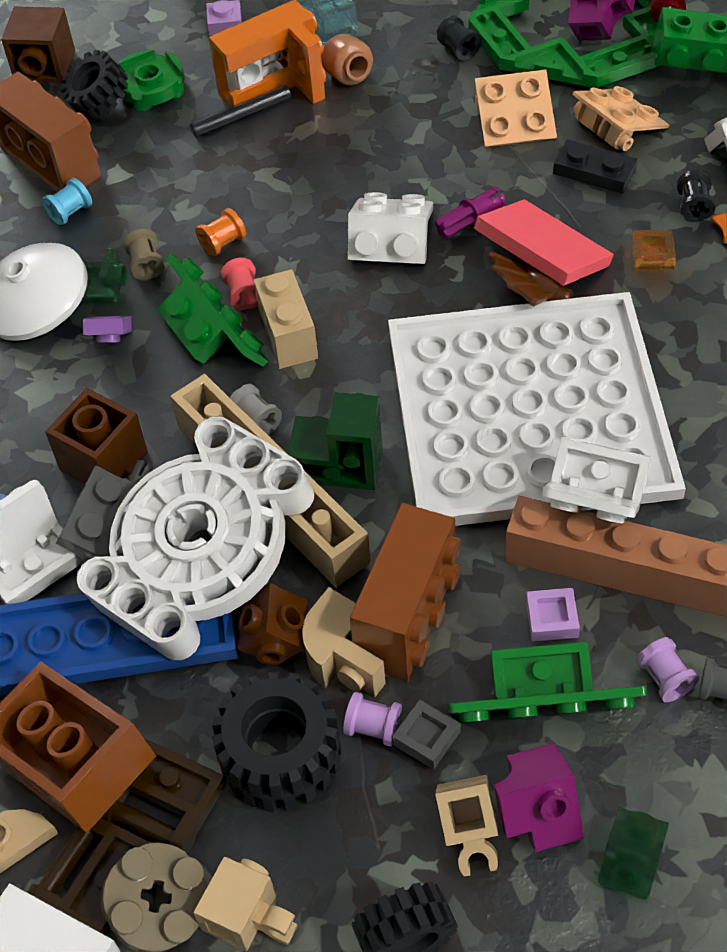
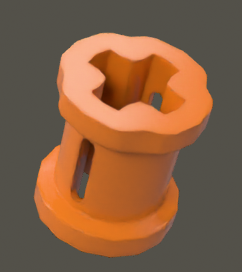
(220, 232)

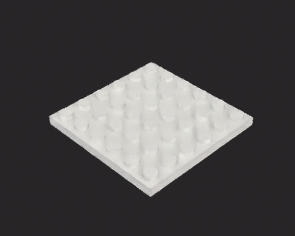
(503, 385)

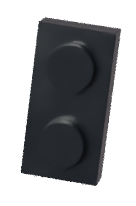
(595, 166)

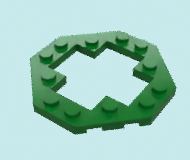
(557, 57)

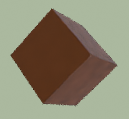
(38, 43)
(96, 434)

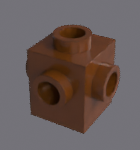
(272, 625)

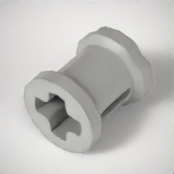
(263, 414)

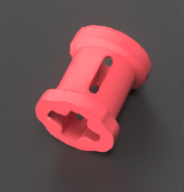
(239, 277)

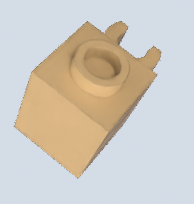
(468, 819)
(240, 905)

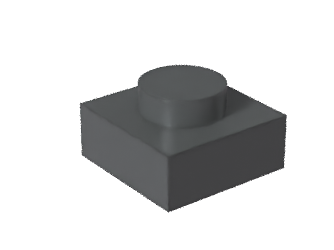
(426, 734)

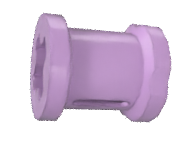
(667, 669)
(372, 718)

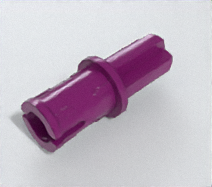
(467, 212)

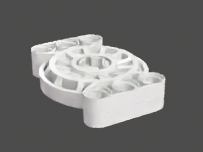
(197, 578)

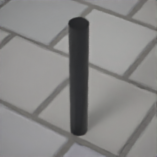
(240, 111)

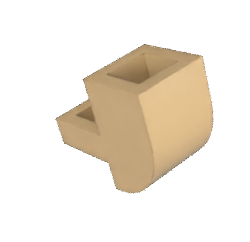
(331, 648)

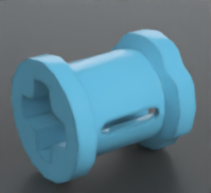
(67, 201)

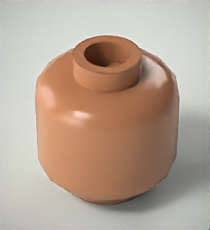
(347, 59)

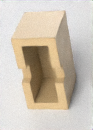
(286, 319)

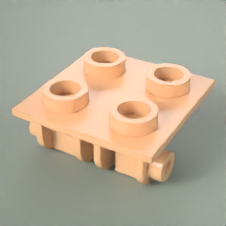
(515, 108)
(615, 115)

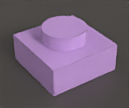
(223, 15)
(552, 614)

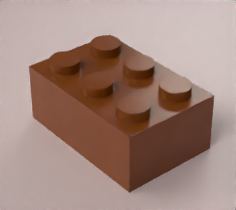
(45, 134)
(407, 589)
(69, 746)

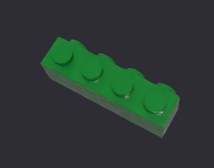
(691, 40)

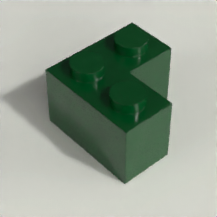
(342, 448)

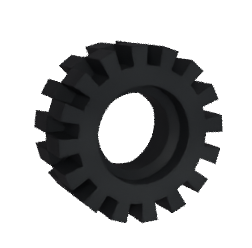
(94, 84)
(406, 921)

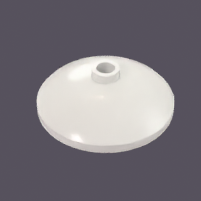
(39, 289)

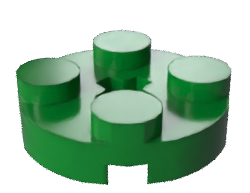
(164, 82)

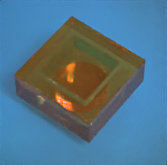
(653, 249)

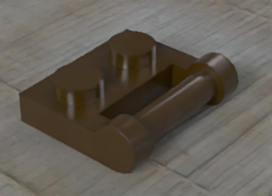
(174, 785)
(84, 895)

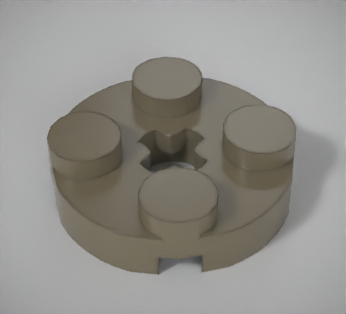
(130, 915)

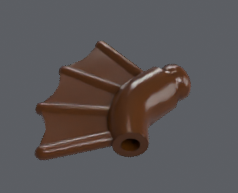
(528, 281)

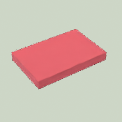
(543, 242)

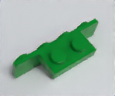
(201, 318)
(543, 677)

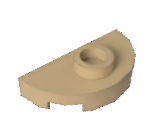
(21, 834)

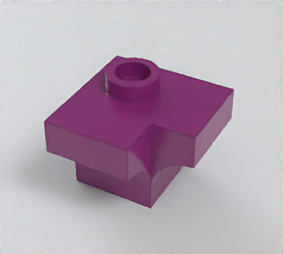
(597, 17)
(540, 798)

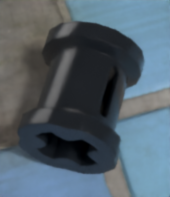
(462, 41)
(695, 196)

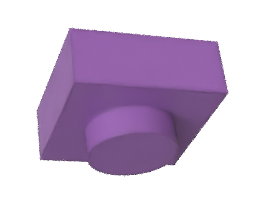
(107, 327)

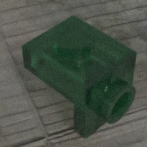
(105, 278)
(633, 853)

